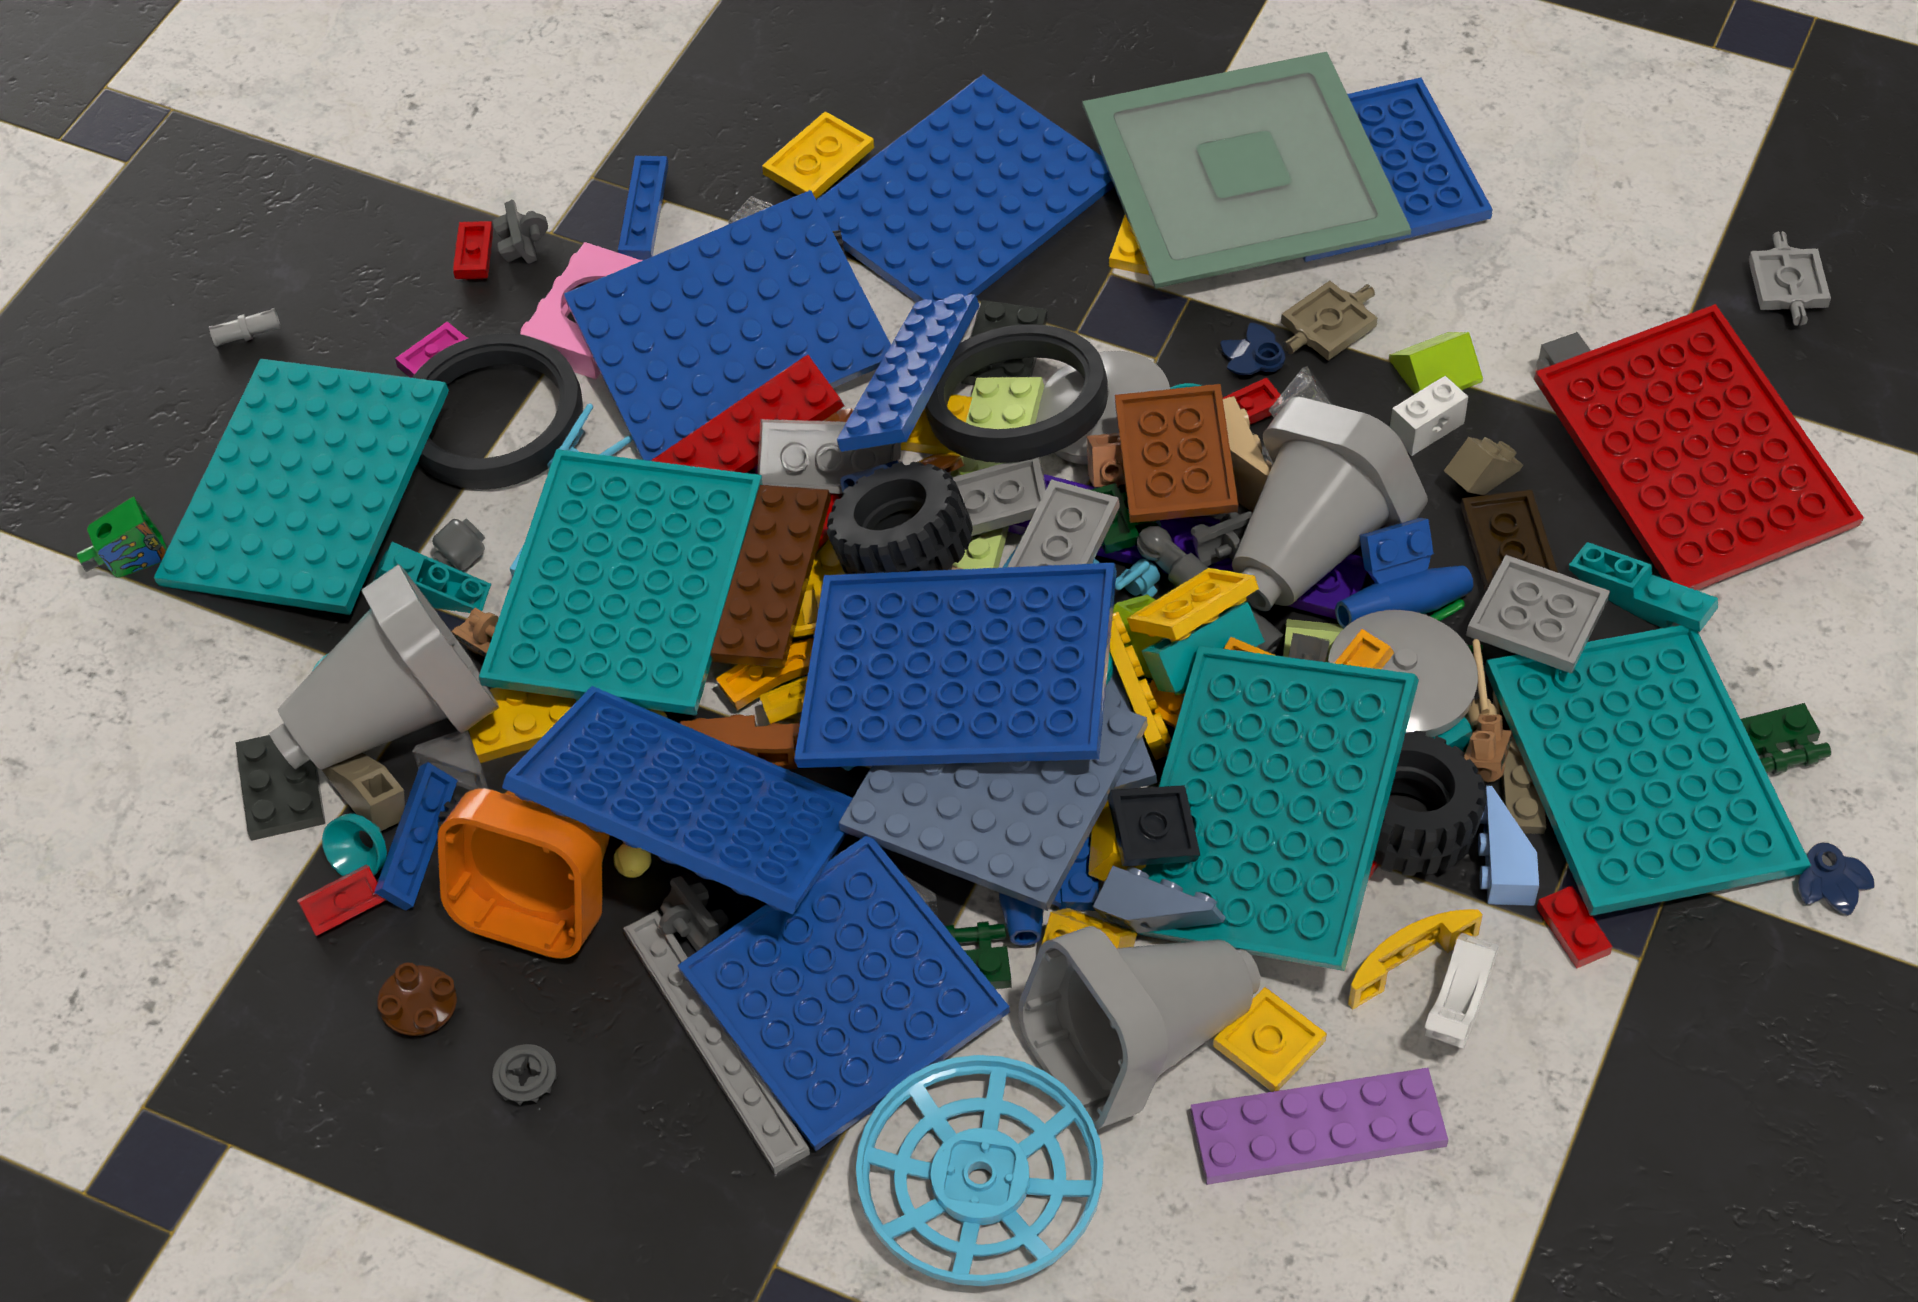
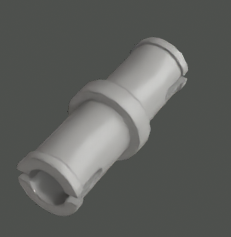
(244, 327)

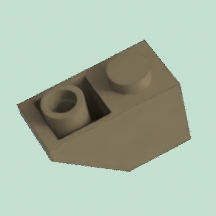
(1483, 465)

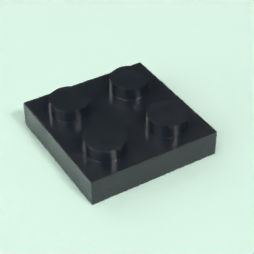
(1153, 825)

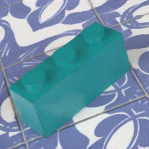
(1173, 660)

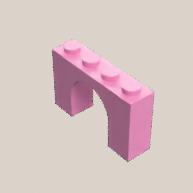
(551, 320)

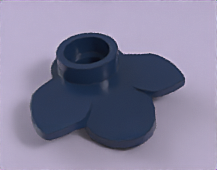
(1254, 353)
(1834, 883)

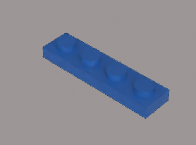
(643, 206)
(415, 837)

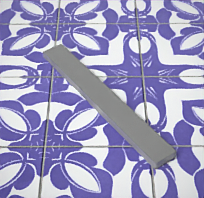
(742, 1086)

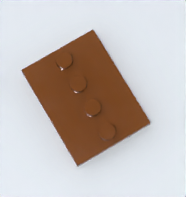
(1176, 453)

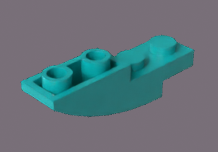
(1640, 592)

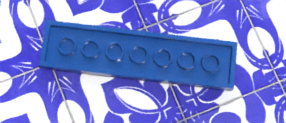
(908, 373)

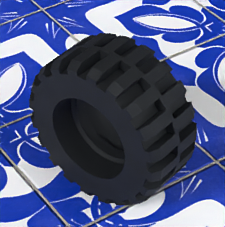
(900, 521)
(1455, 791)

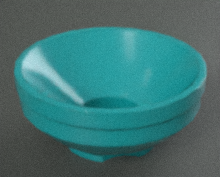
(345, 848)

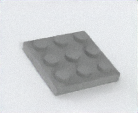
(1538, 613)

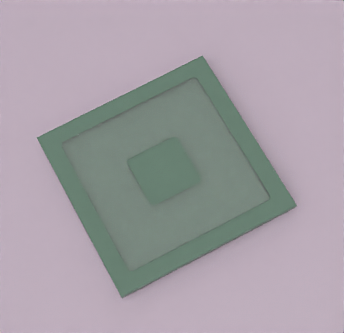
(1244, 169)

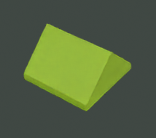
(1441, 356)

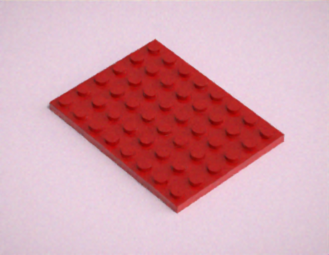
(1697, 449)

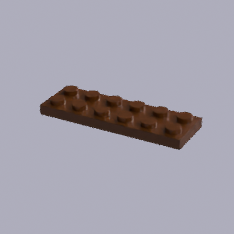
(771, 576)

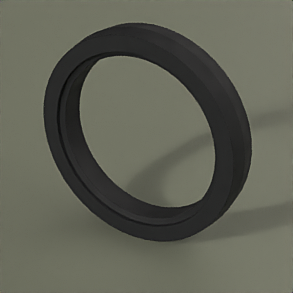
(1030, 440)
(528, 460)

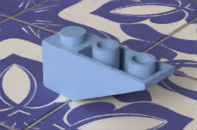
(1509, 857)

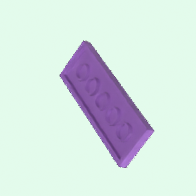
(1318, 1126)

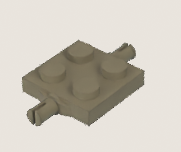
(1329, 320)

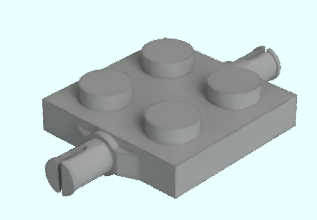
(1789, 278)

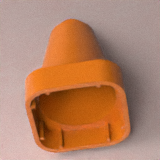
(521, 873)

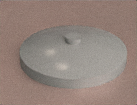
(1125, 374)
(1431, 652)

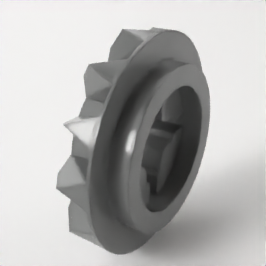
(514, 1062)

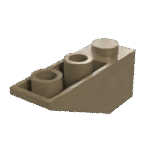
(368, 789)

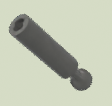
(1156, 545)

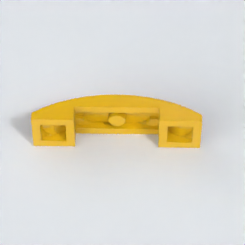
(1407, 943)

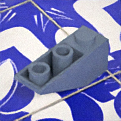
(1149, 906)

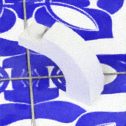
(1462, 991)

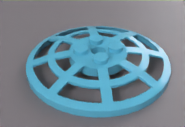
(979, 1149)

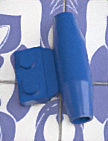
(1399, 566)
(1077, 893)

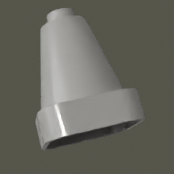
(1328, 484)
(382, 681)
(1125, 1015)

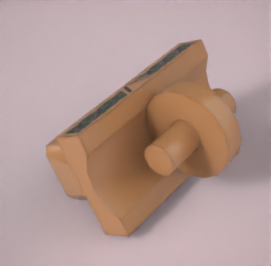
(477, 631)
(1489, 747)

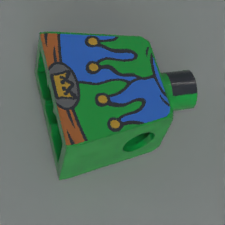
(123, 541)

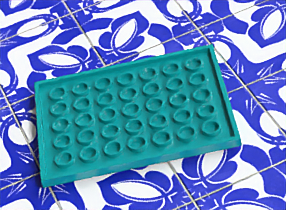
(303, 486)
(622, 581)
(1646, 771)
(1284, 797)

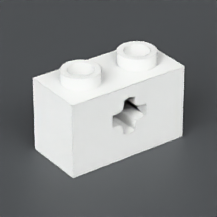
(1429, 415)

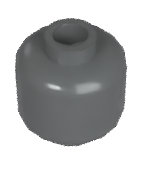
(458, 544)

